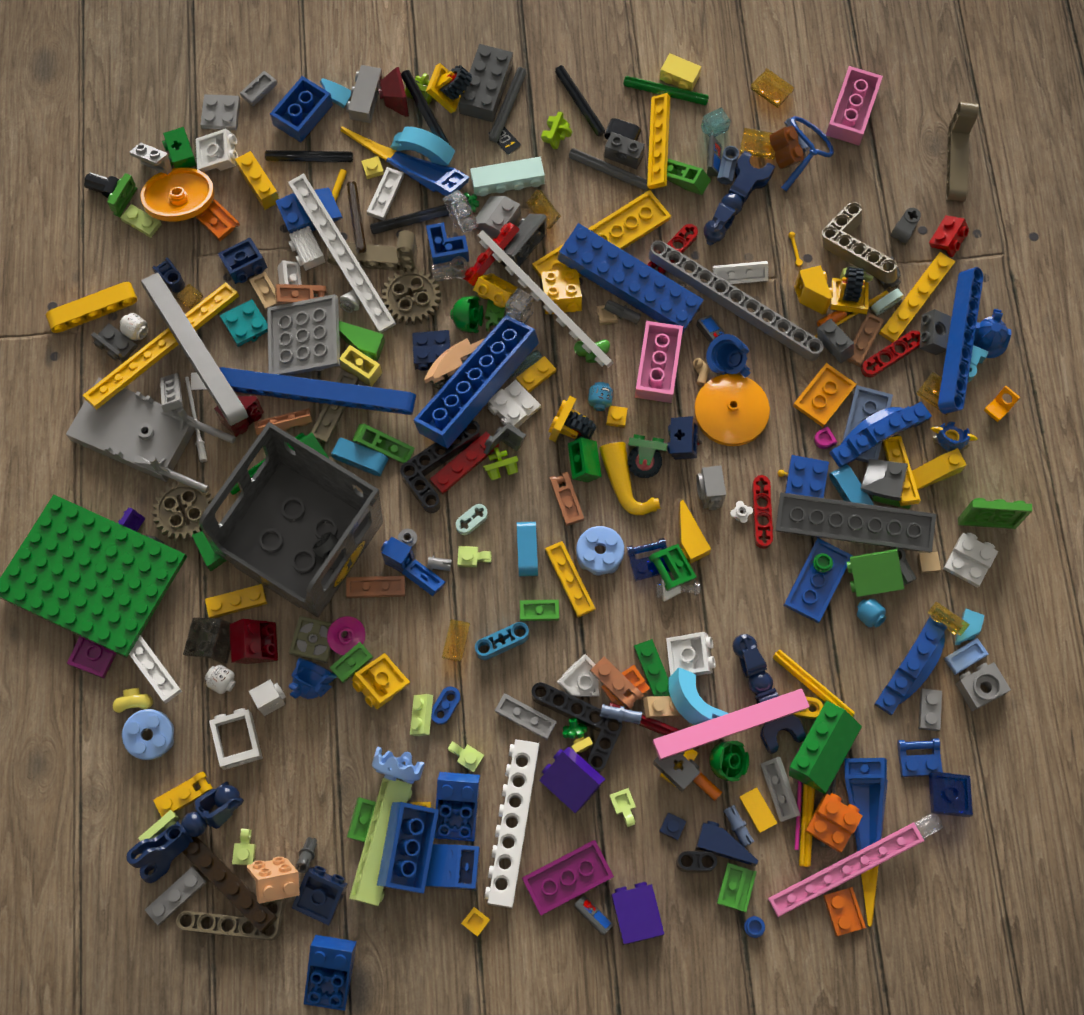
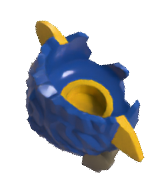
(952, 437)

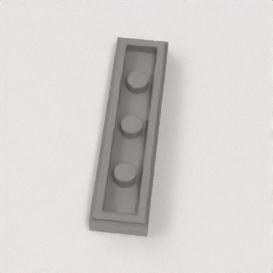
(171, 392)

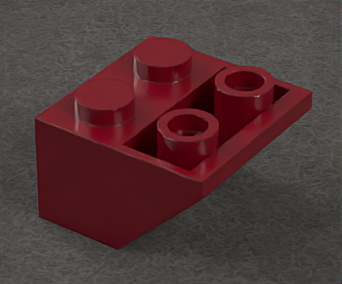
(253, 410)
(253, 641)

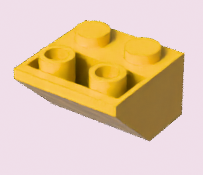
(813, 289)

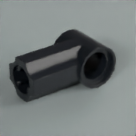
(101, 184)

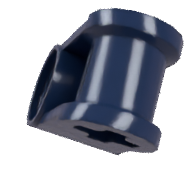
(169, 274)

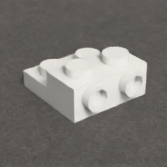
(216, 151)
(513, 404)
(971, 559)
(691, 653)

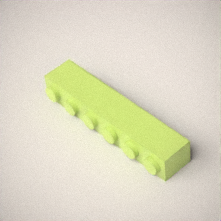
(366, 877)

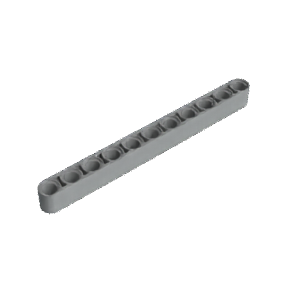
(739, 308)
(194, 349)

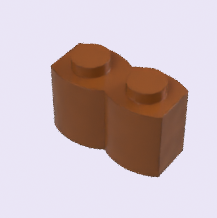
(786, 147)

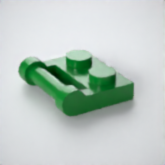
(677, 565)

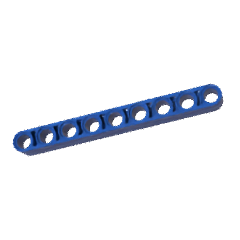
(960, 341)

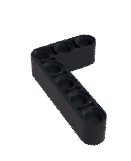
(435, 461)
(583, 717)

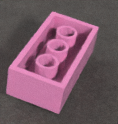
(854, 105)
(658, 362)

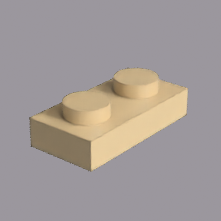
(264, 289)
(660, 707)

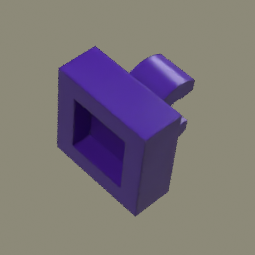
(131, 519)

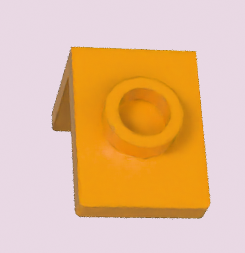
(998, 407)

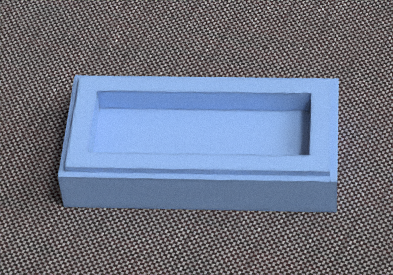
(966, 656)

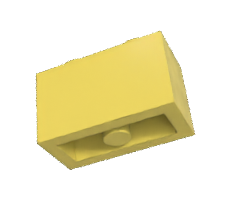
(680, 72)
(360, 365)

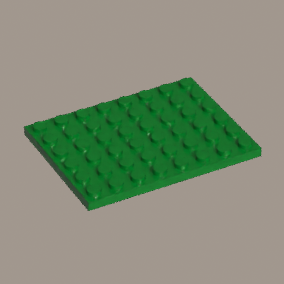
(90, 575)

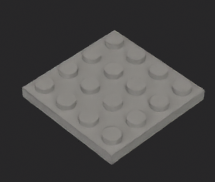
(303, 336)

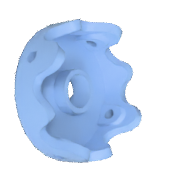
(600, 563)
(162, 734)
(394, 767)

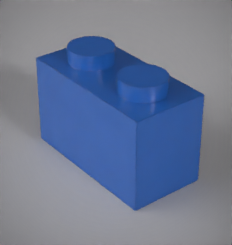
(397, 554)

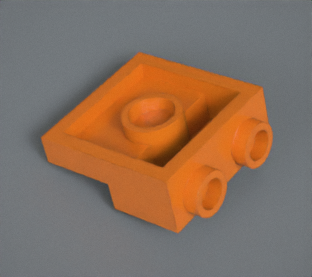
(834, 822)

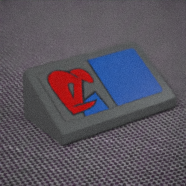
(713, 157)
(709, 328)
(593, 915)

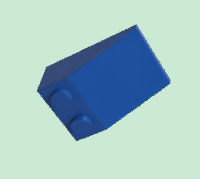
(295, 215)

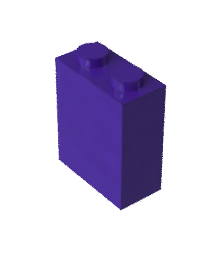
(571, 779)
(637, 913)

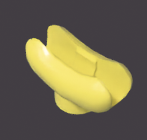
(132, 699)

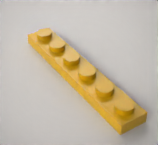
(658, 141)
(917, 297)

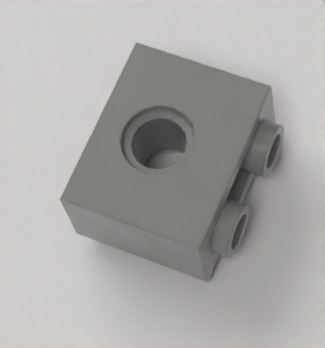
(711, 487)
(985, 675)

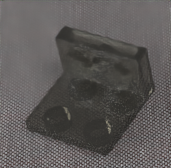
(209, 639)

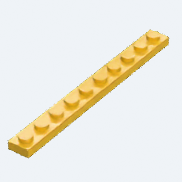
(157, 348)

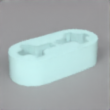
(887, 302)
(468, 516)

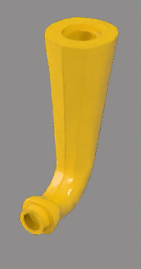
(616, 465)

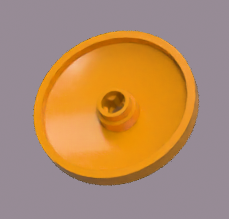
(177, 195)
(728, 424)

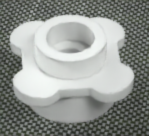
(742, 517)

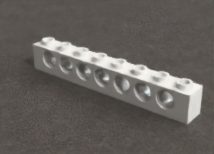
(505, 897)

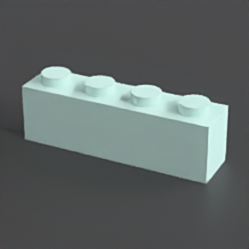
(507, 176)

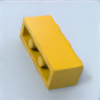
(257, 180)

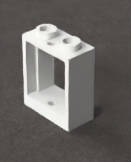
(243, 757)

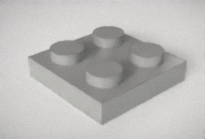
(220, 112)

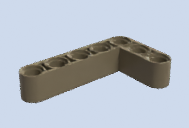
(959, 150)
(838, 240)
(387, 257)
(238, 923)

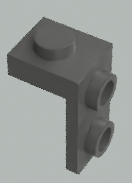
(509, 435)

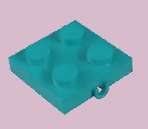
(244, 323)

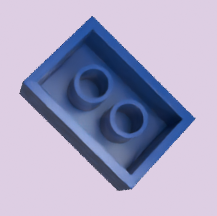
(301, 109)

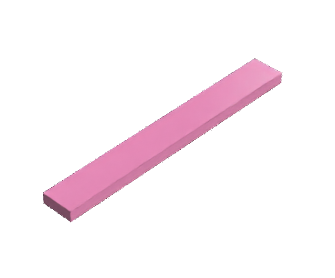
(730, 724)
(845, 869)

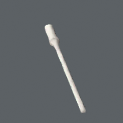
(199, 443)

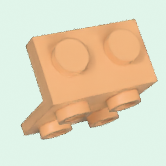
(274, 879)

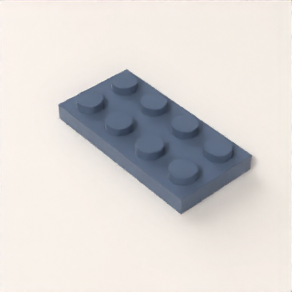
(864, 404)

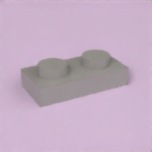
(930, 709)

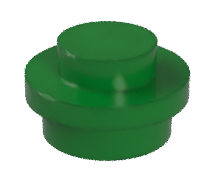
(822, 563)

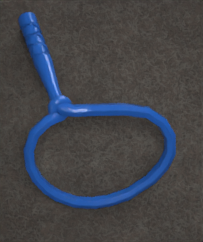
(813, 151)

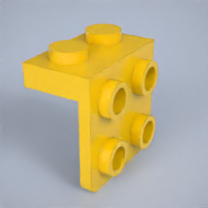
(563, 289)

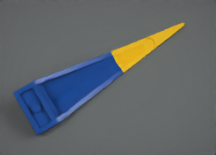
(429, 174)
(867, 790)

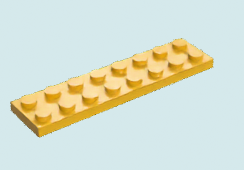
(618, 228)

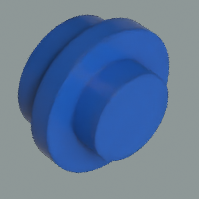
(754, 927)

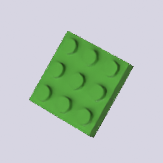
(995, 513)

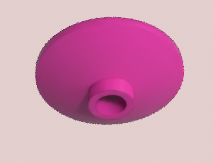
(355, 634)

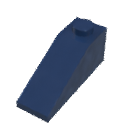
(721, 843)

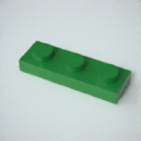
(652, 668)

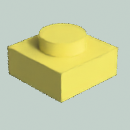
(372, 167)
(582, 744)

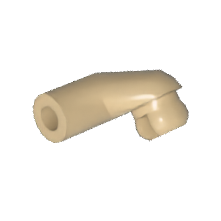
(702, 369)

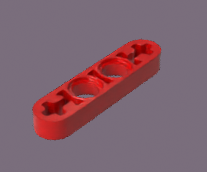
(679, 237)
(891, 353)
(762, 511)

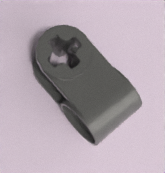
(906, 226)

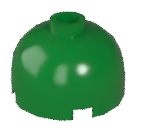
(467, 314)
(729, 760)

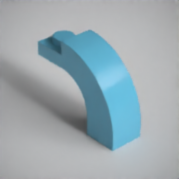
(424, 142)
(687, 700)

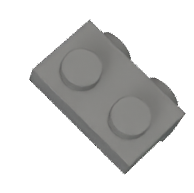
(152, 158)

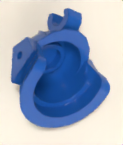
(992, 335)
(728, 355)
(310, 680)

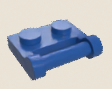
(919, 764)

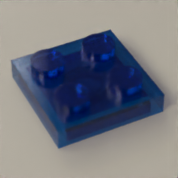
(950, 794)

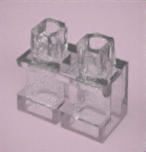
(460, 211)

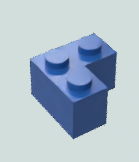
(444, 248)

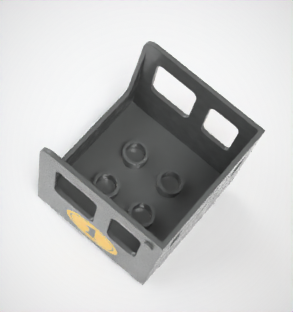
(285, 512)

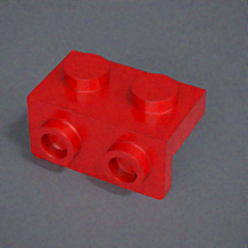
(950, 234)

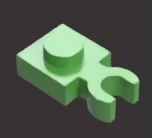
(493, 314)

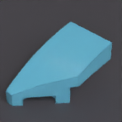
(338, 92)
(976, 621)

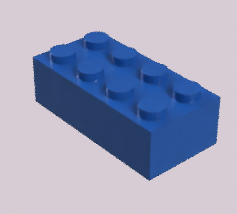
(408, 847)

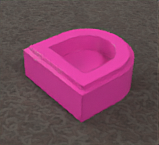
(825, 438)

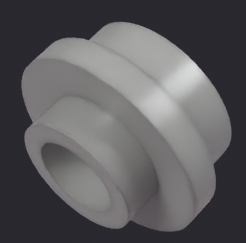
(412, 541)

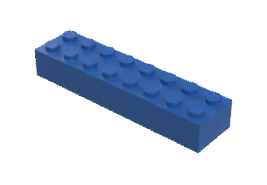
(629, 278)
(476, 381)

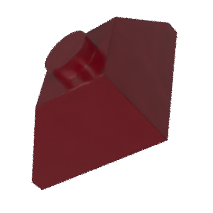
(393, 92)

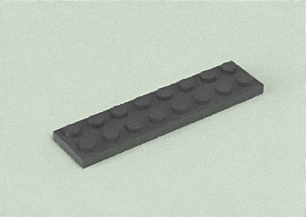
(855, 522)

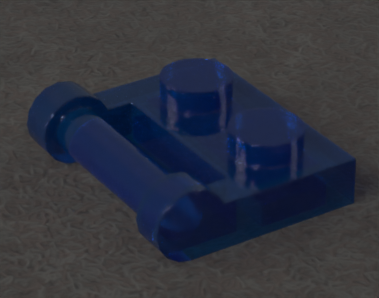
(643, 567)

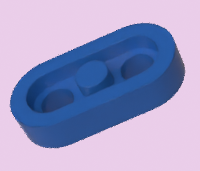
(445, 706)

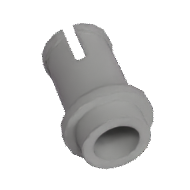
(439, 563)

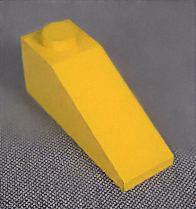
(939, 469)
(691, 538)

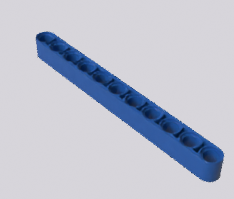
(320, 391)

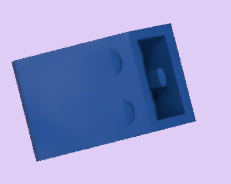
(457, 806)
(453, 867)
(329, 972)

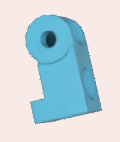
(978, 356)

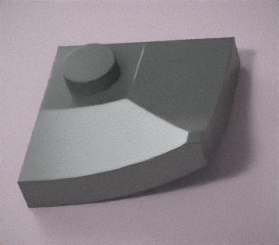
(885, 479)

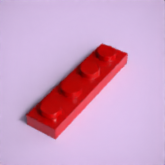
(485, 259)
(461, 464)

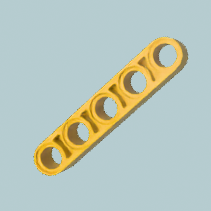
(91, 307)

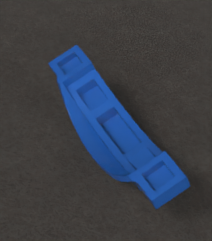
(877, 429)
(915, 667)

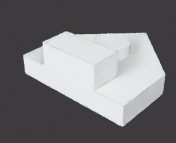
(579, 679)

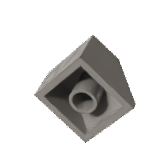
(497, 213)

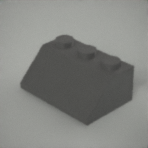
(531, 232)

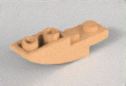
(450, 360)

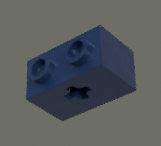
(683, 438)

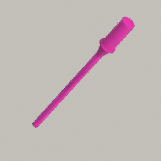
(797, 831)

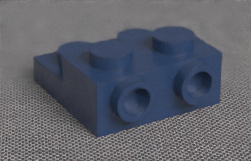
(243, 261)
(428, 347)
(320, 894)

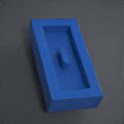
(423, 577)

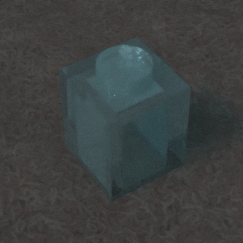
(715, 123)

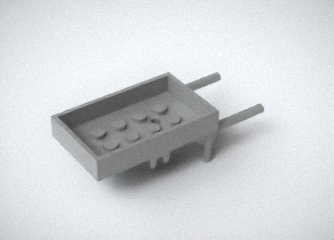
(119, 434)

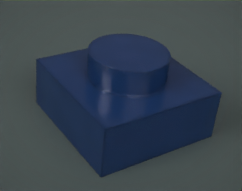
(672, 826)

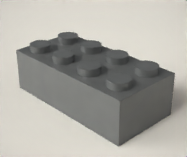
(489, 78)

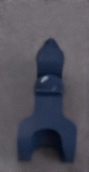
(746, 181)
(761, 684)
(161, 850)

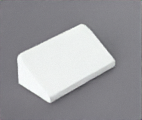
(289, 273)

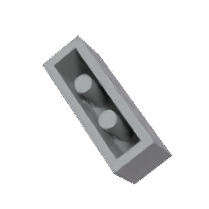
(364, 93)

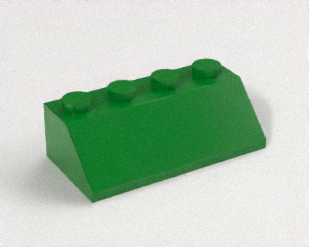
(825, 747)

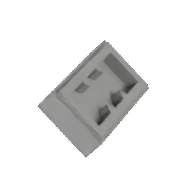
(258, 88)

